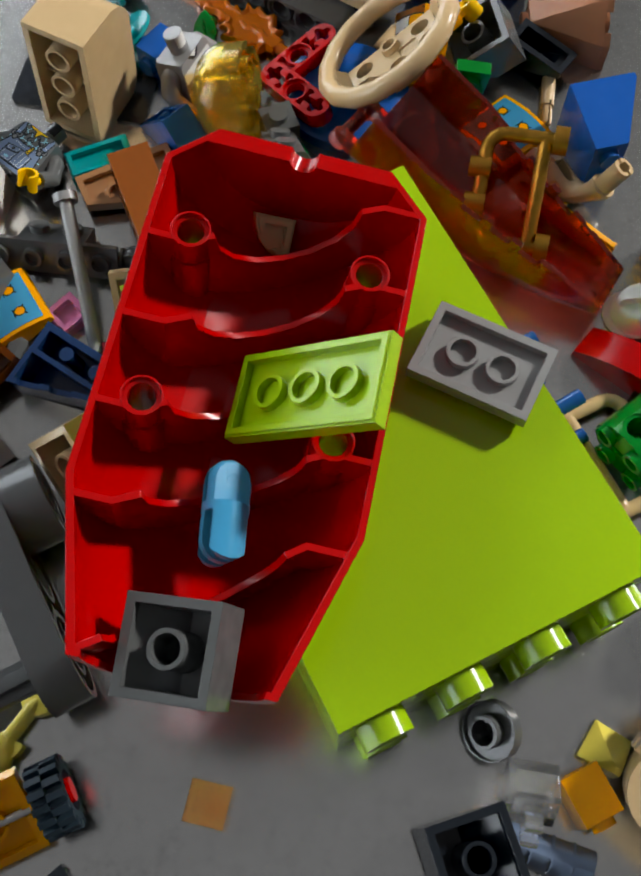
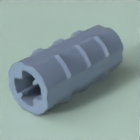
(558, 857)

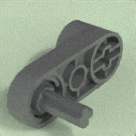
(28, 602)

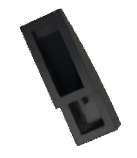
(542, 51)

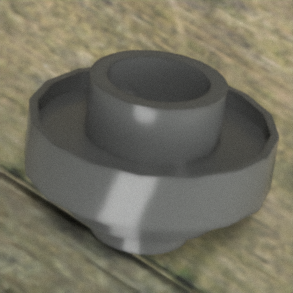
(492, 730)

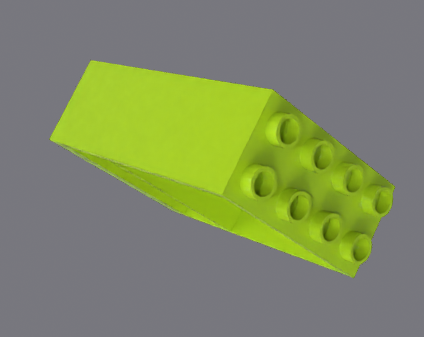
(471, 545)

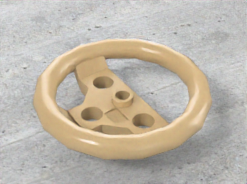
(394, 64)

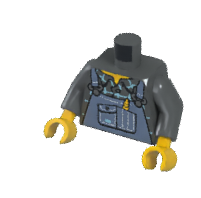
(33, 157)

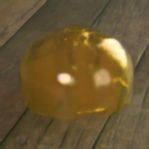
(228, 88)

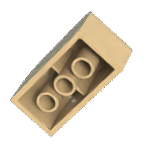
(81, 63)

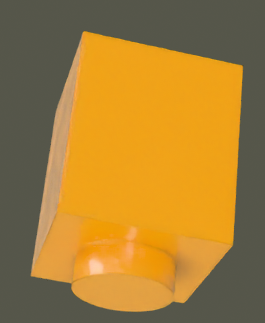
(590, 798)

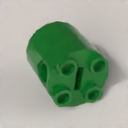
(621, 442)

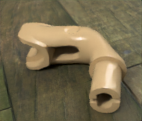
(575, 191)

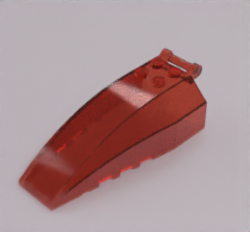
(433, 137)

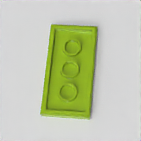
(315, 389)

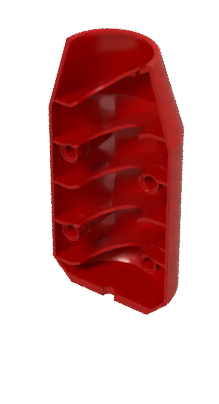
(168, 380)

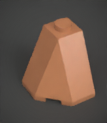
(577, 24)

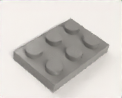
(481, 363)

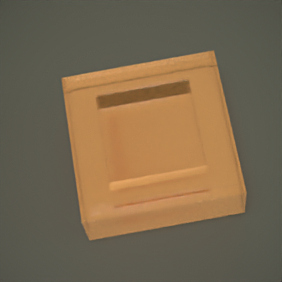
(208, 804)

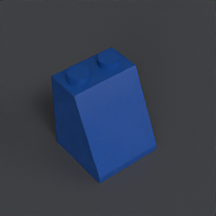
(599, 122)

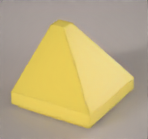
(606, 748)

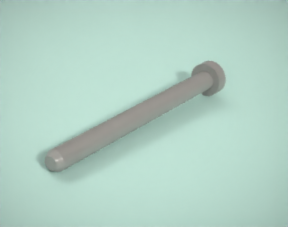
(66, 200)

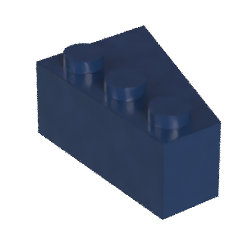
(56, 368)

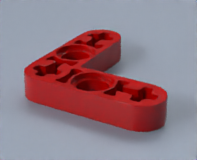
(313, 45)

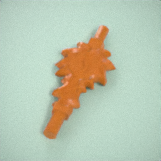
(247, 25)

